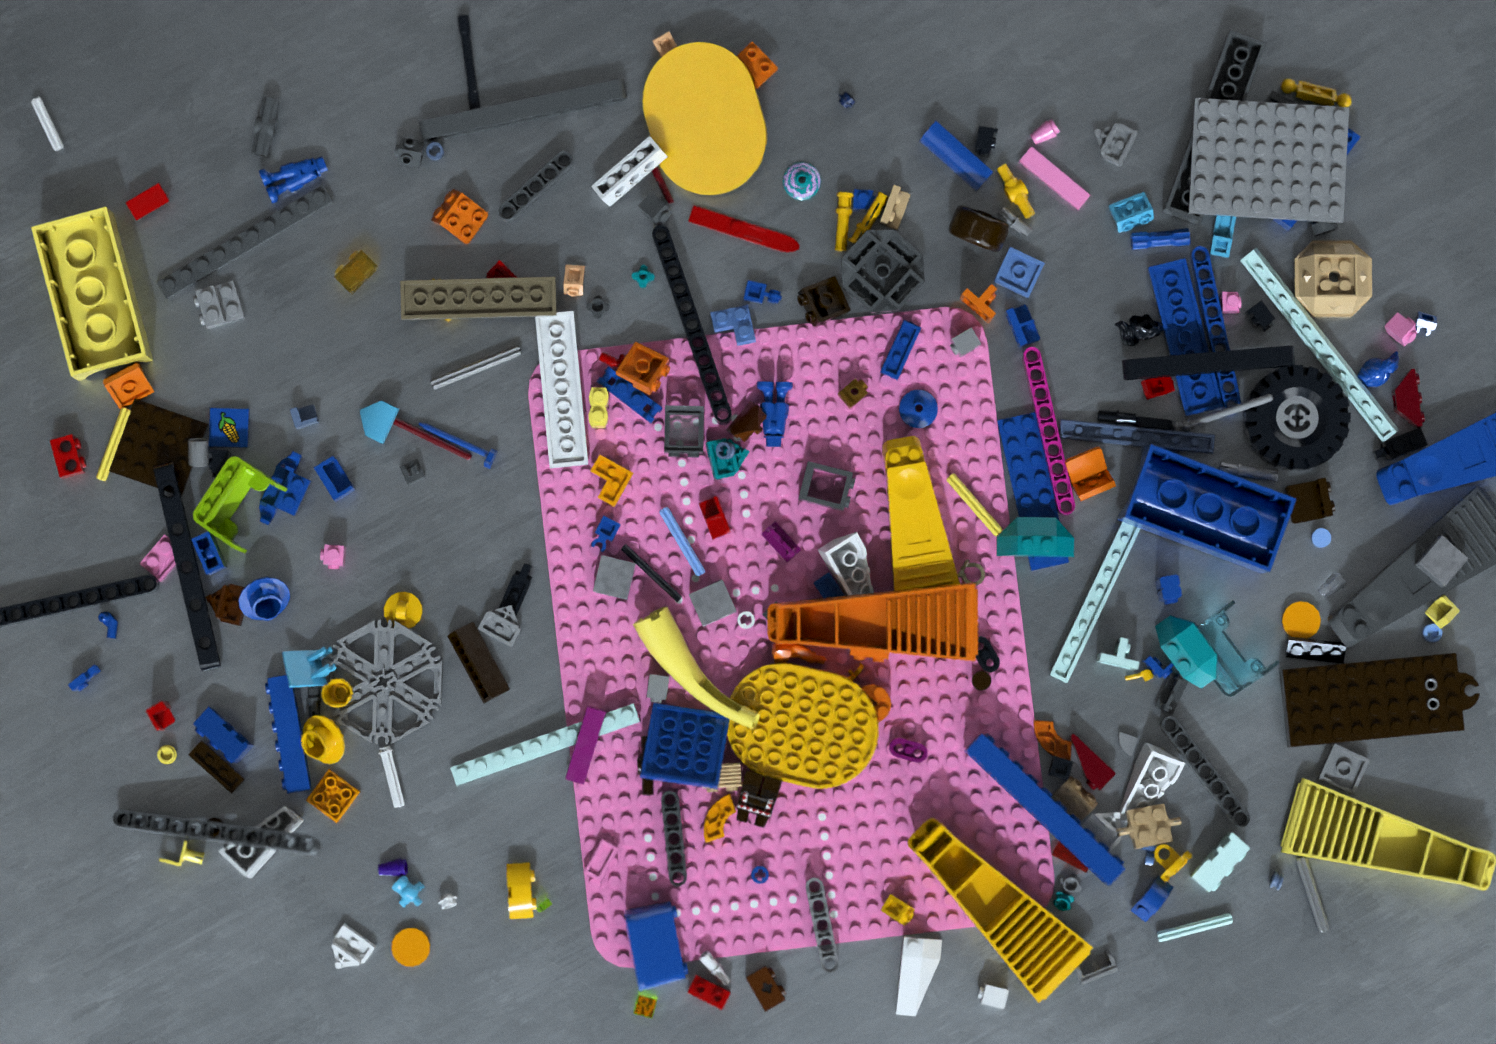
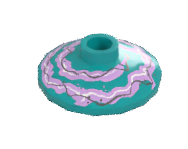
(799, 190)

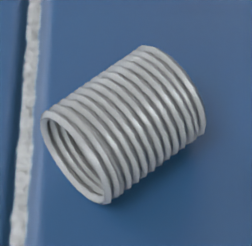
(198, 452)

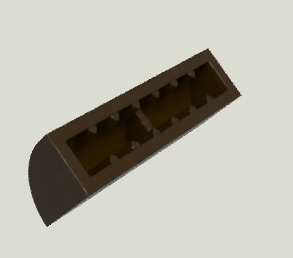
(478, 662)

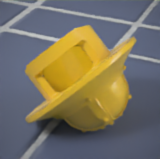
(322, 739)

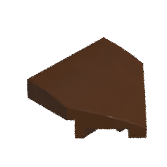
(747, 422)
(226, 604)

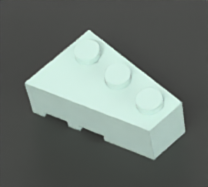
(1220, 862)

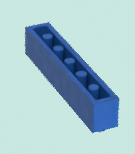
(289, 735)

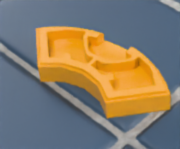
(716, 818)

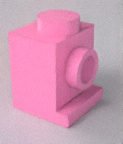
(1230, 302)

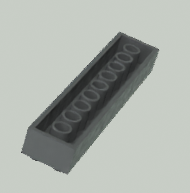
(1229, 82)

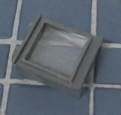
(684, 430)

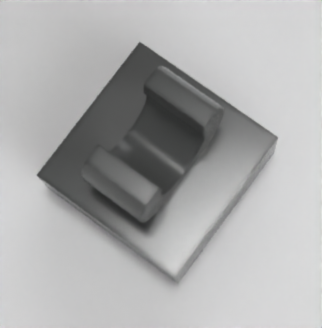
(412, 471)

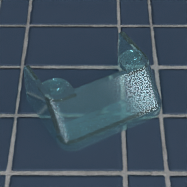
(1232, 669)

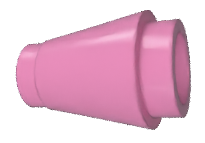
(1045, 132)

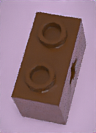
(766, 999)

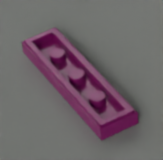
(585, 744)

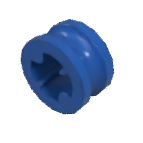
(764, 879)

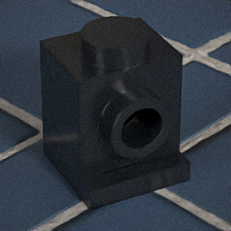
(985, 140)
(1260, 316)
(218, 460)

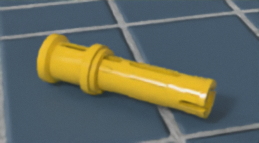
(881, 199)
(844, 211)

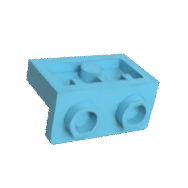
(1132, 212)

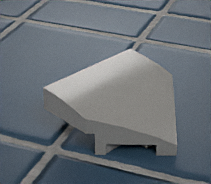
(1115, 142)
(501, 625)

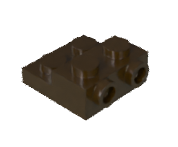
(823, 301)

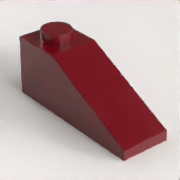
(1093, 768)

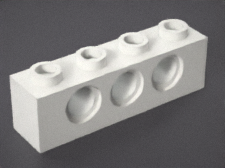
(629, 171)

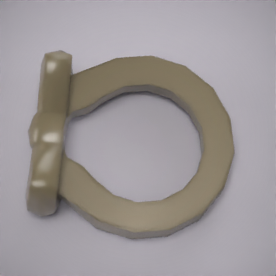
(966, 564)

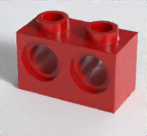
(63, 458)
(709, 992)

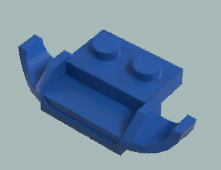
(278, 499)

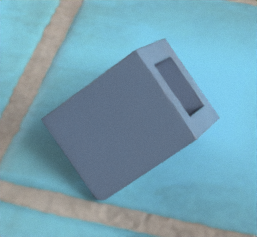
(304, 416)

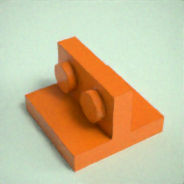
(981, 304)
(128, 385)

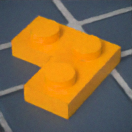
(616, 479)

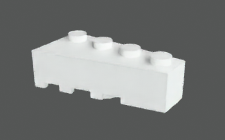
(250, 859)

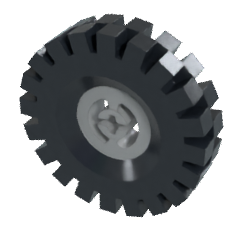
(1326, 418)

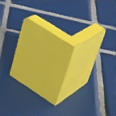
(1442, 611)

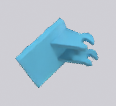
(305, 667)

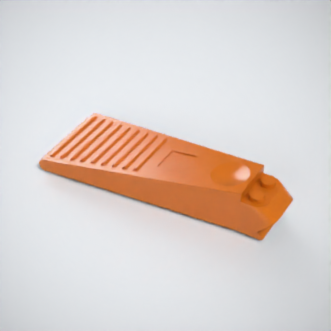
(908, 622)

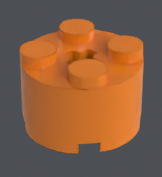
(882, 699)

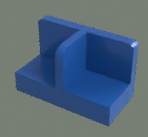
(1022, 325)

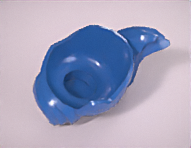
(1378, 370)

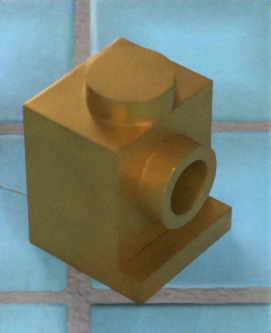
(849, 399)

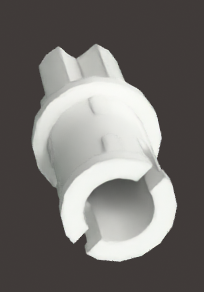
(714, 968)

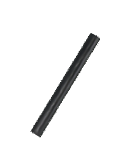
(651, 573)

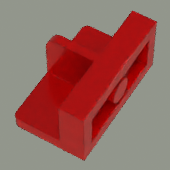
(714, 517)
(161, 715)

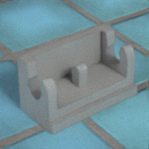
(1096, 967)

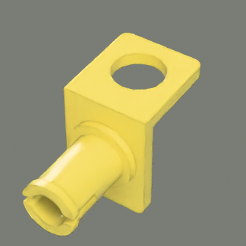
(186, 854)

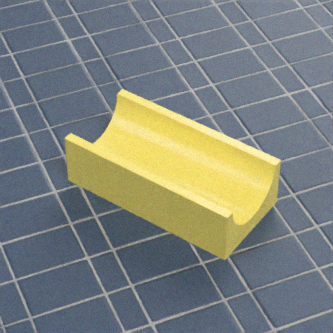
(91, 292)

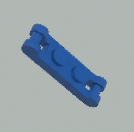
(629, 395)

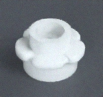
(447, 901)

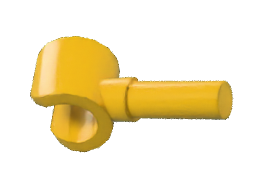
(1145, 674)

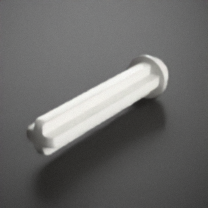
(392, 776)

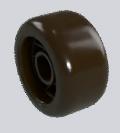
(978, 228)

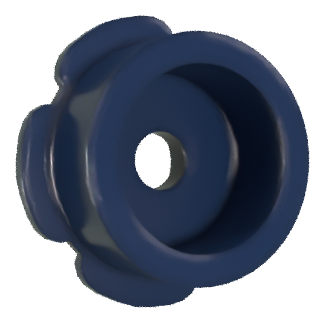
(846, 99)

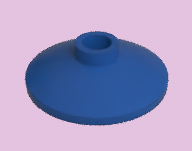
(911, 416)

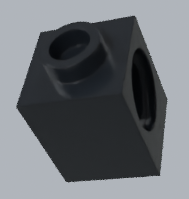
(1060, 768)

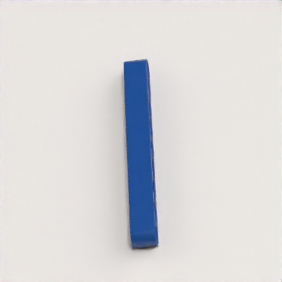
(1217, 321)

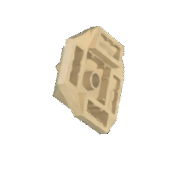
(1321, 295)

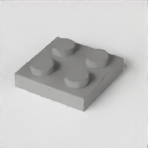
(1343, 769)

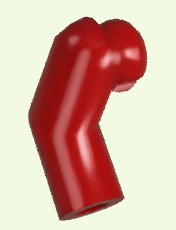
(610, 360)

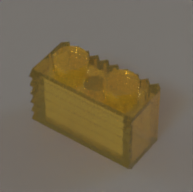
(355, 272)

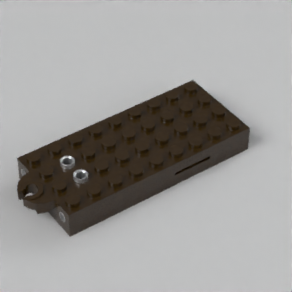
(1374, 699)

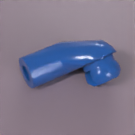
(111, 622)

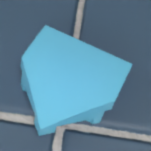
(378, 420)

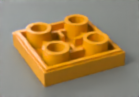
(333, 796)

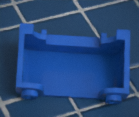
(655, 945)

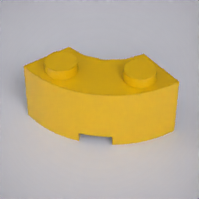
(520, 890)

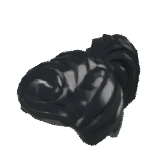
(1139, 329)

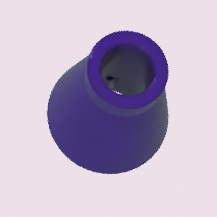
(393, 868)

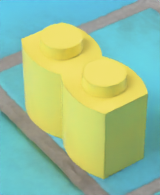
(599, 402)

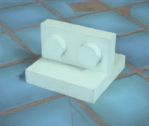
(1117, 659)

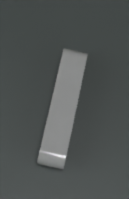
(827, 933)

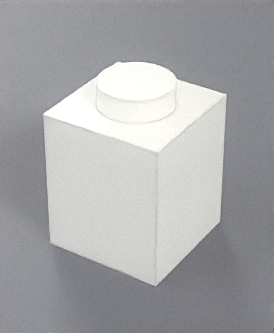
(993, 996)

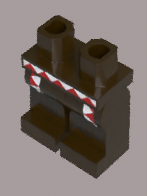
(755, 803)

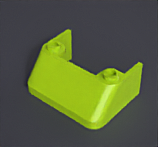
(226, 495)

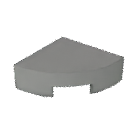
(1127, 743)

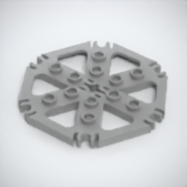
(400, 692)

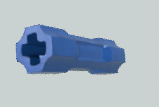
(1175, 237)

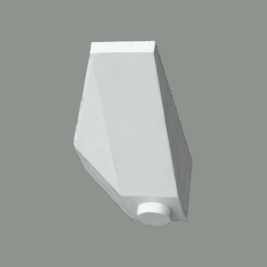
(917, 968)

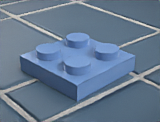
(1019, 272)

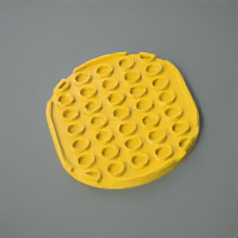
(705, 118)
(810, 728)

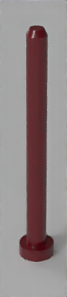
(433, 439)

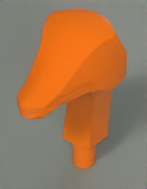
(783, 652)

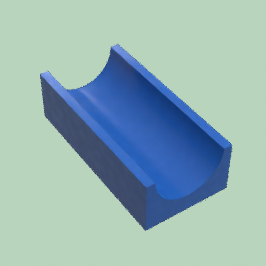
(1207, 509)

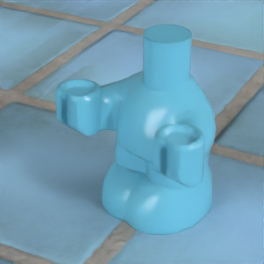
(408, 891)

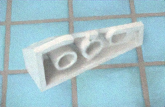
(848, 564)
(1150, 777)

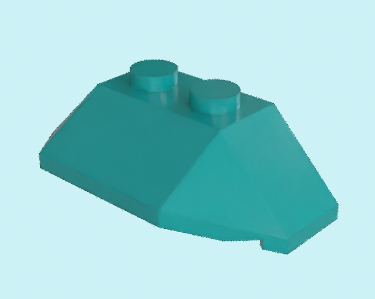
(1035, 538)
(1188, 650)

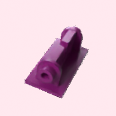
(781, 541)

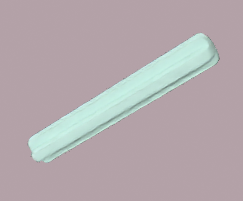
(1195, 927)

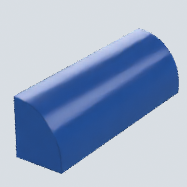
(956, 156)

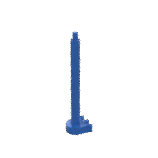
(490, 455)

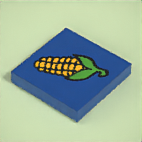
(229, 427)

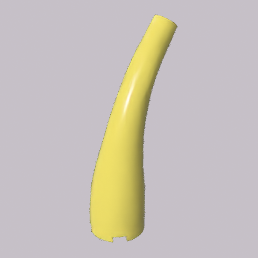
(670, 650)

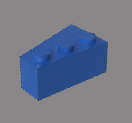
(222, 735)

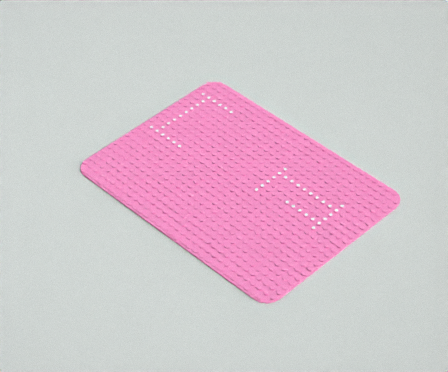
(841, 834)

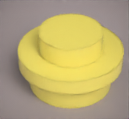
(167, 754)

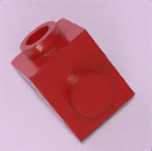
(1157, 387)

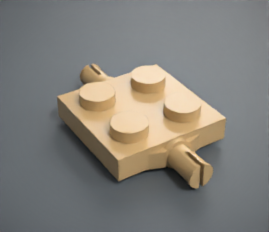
(1149, 826)

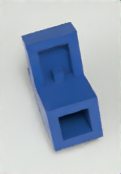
(1152, 899)

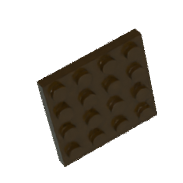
(155, 438)

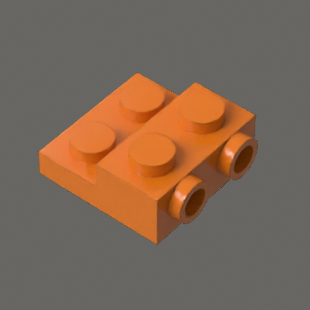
(644, 368)

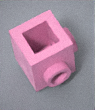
(1401, 329)
(333, 556)

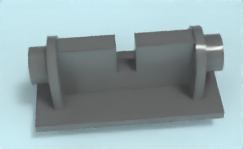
(1171, 693)

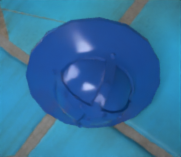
(264, 598)

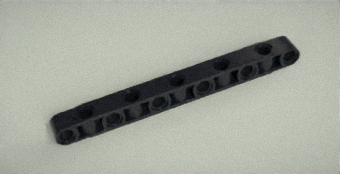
(184, 551)

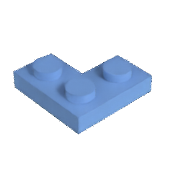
(736, 319)

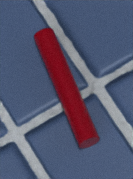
(662, 185)

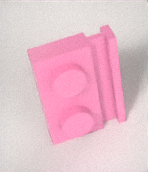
(160, 559)

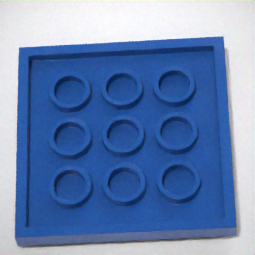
(685, 746)

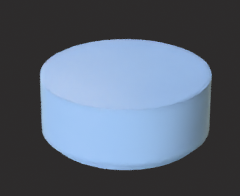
(1321, 538)
(1431, 633)

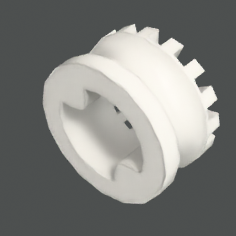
(744, 626)

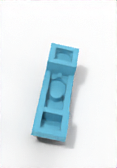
(1222, 236)

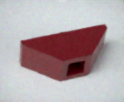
(1407, 399)

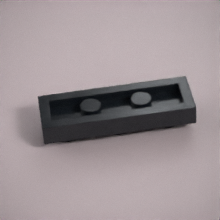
(1315, 650)

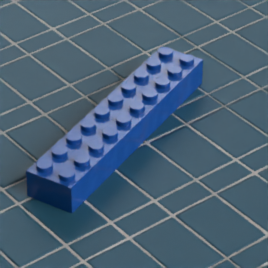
(1044, 809)

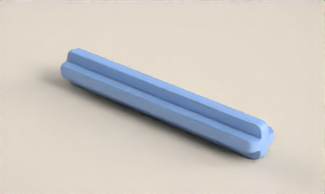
(682, 541)

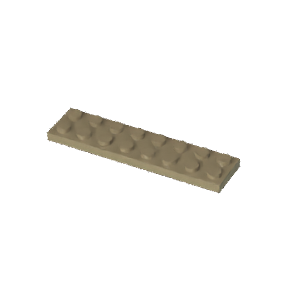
(478, 298)

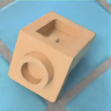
(574, 280)

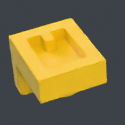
(898, 910)

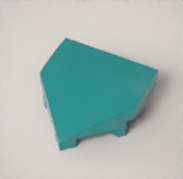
(725, 467)

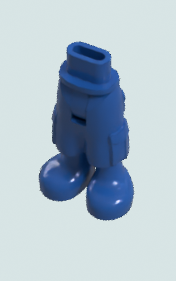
(295, 176)
(776, 413)

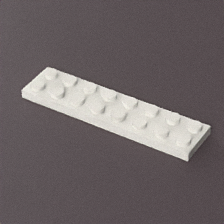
(561, 390)

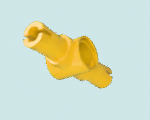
(1016, 191)

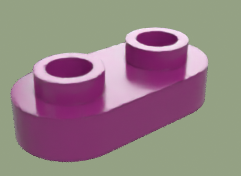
(908, 750)

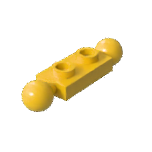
(1315, 93)

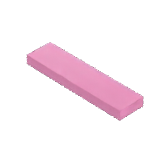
(1054, 178)

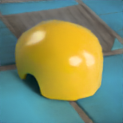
(337, 693)

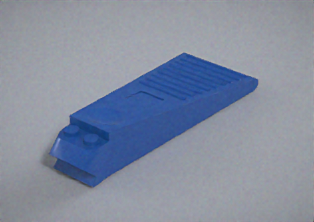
(1447, 464)

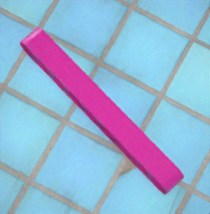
(1049, 421)

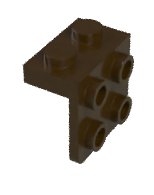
(1311, 501)

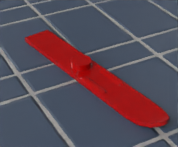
(743, 230)

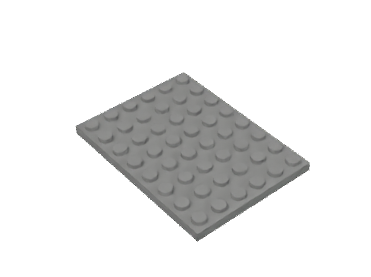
(1268, 160)

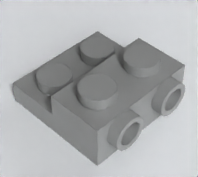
(218, 305)

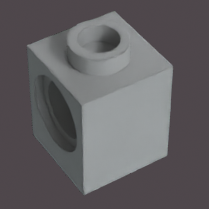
(965, 342)
(657, 688)

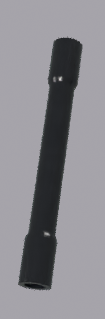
(464, 30)

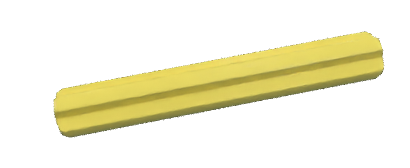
(113, 443)
(974, 504)

